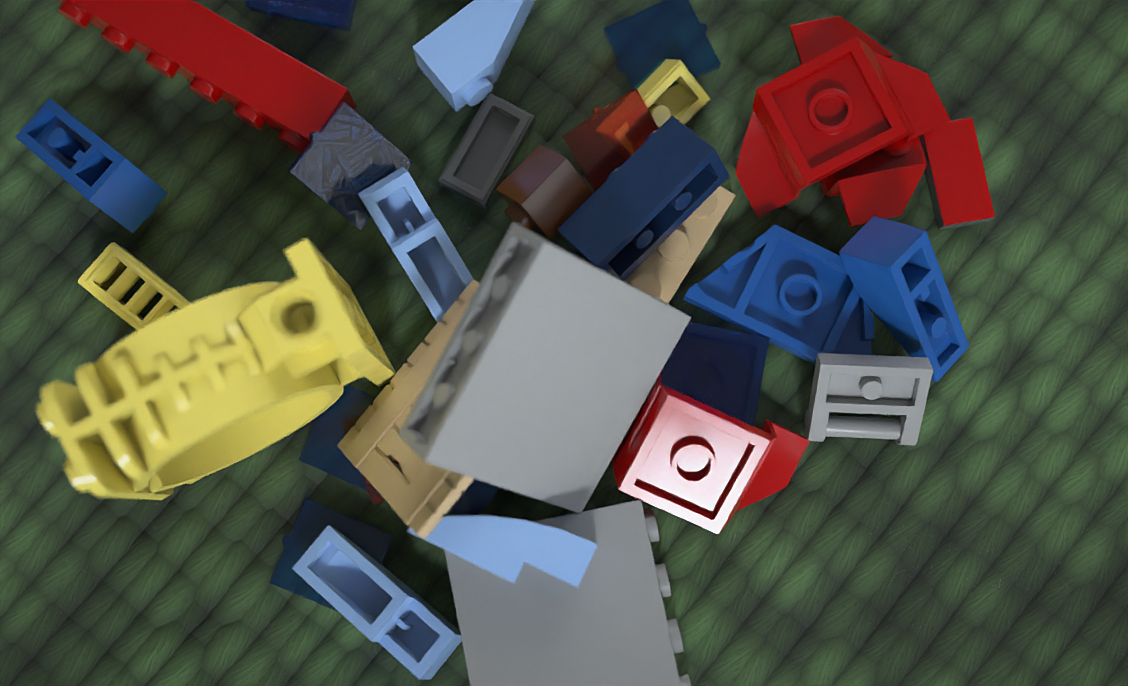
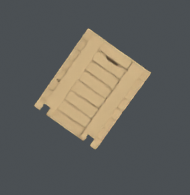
(412, 488)

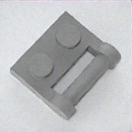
(868, 387)

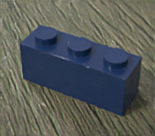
(645, 200)

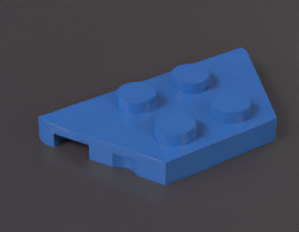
(789, 294)

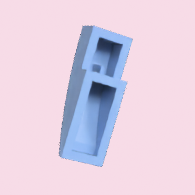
(417, 240)
(507, 543)
(378, 603)

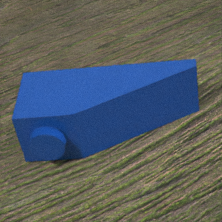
(91, 166)
(906, 290)

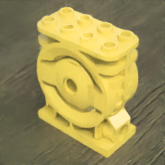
(213, 382)

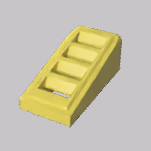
(109, 267)

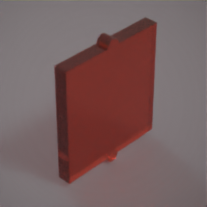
(610, 136)

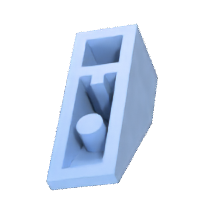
(471, 49)

